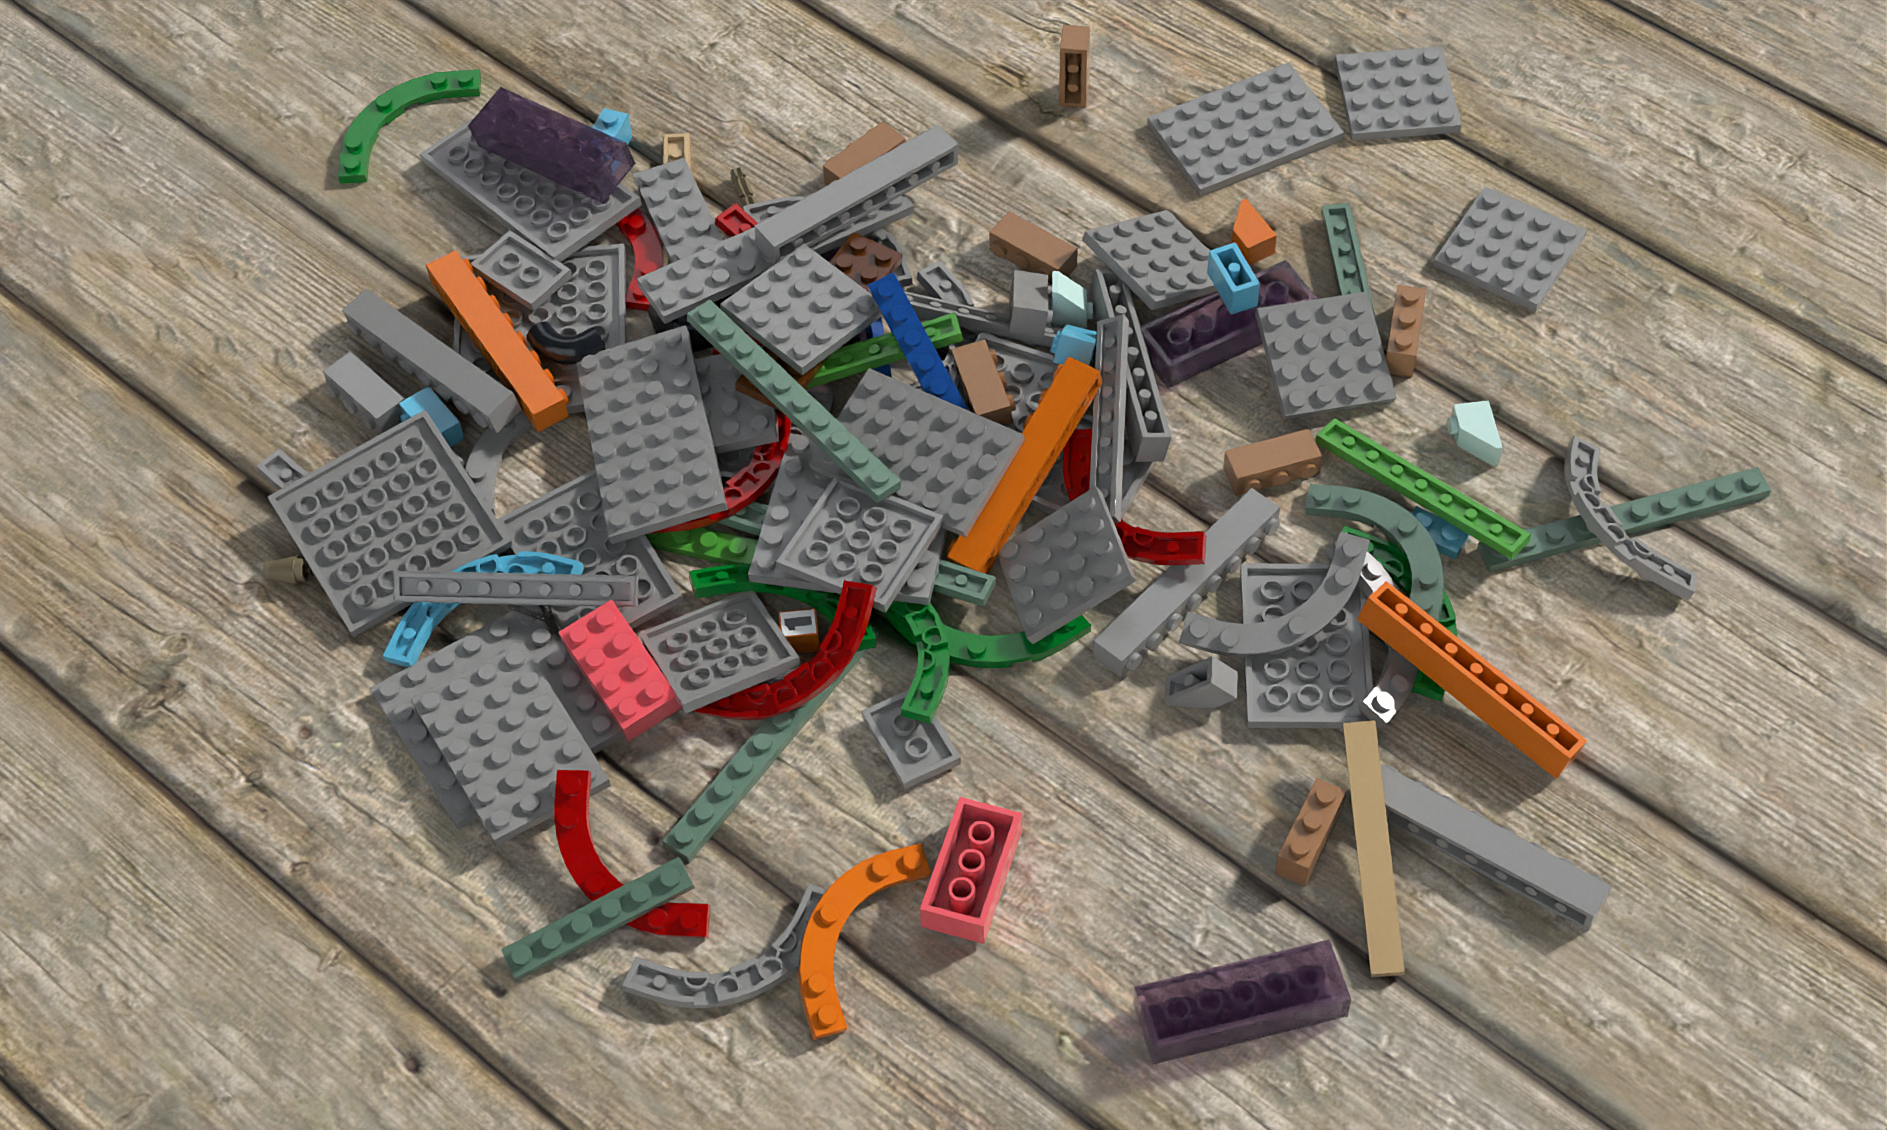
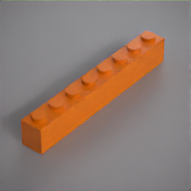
(497, 340)
(1045, 437)
(1471, 679)

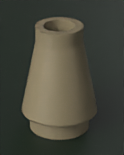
(289, 569)

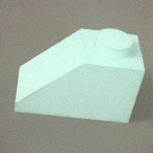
(1069, 302)
(1476, 430)

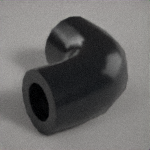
(564, 349)

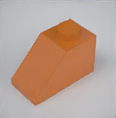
(1253, 234)

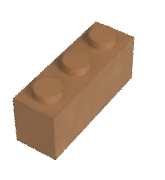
(1074, 66)
(864, 150)
(1031, 247)
(1405, 330)
(983, 383)
(1272, 462)
(1310, 832)

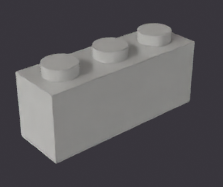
(1030, 304)
(364, 393)

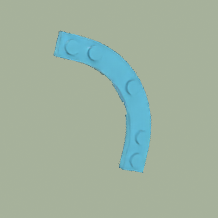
(424, 617)

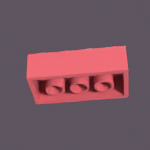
(619, 670)
(971, 870)

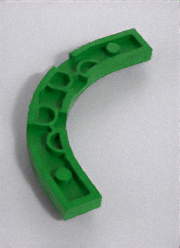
(390, 105)
(1398, 568)
(735, 579)
(1001, 650)
(933, 660)

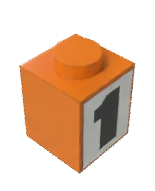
(800, 629)

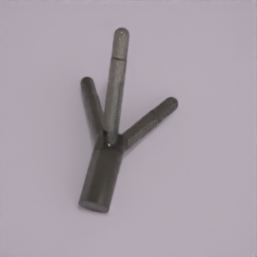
(547, 616)

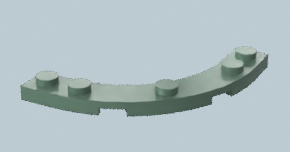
(1400, 527)

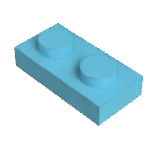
(1446, 536)

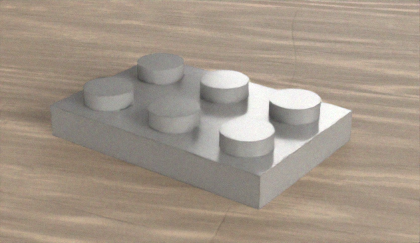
(521, 270)
(910, 746)

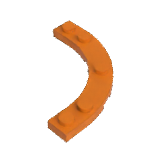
(826, 922)

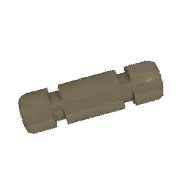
(742, 186)

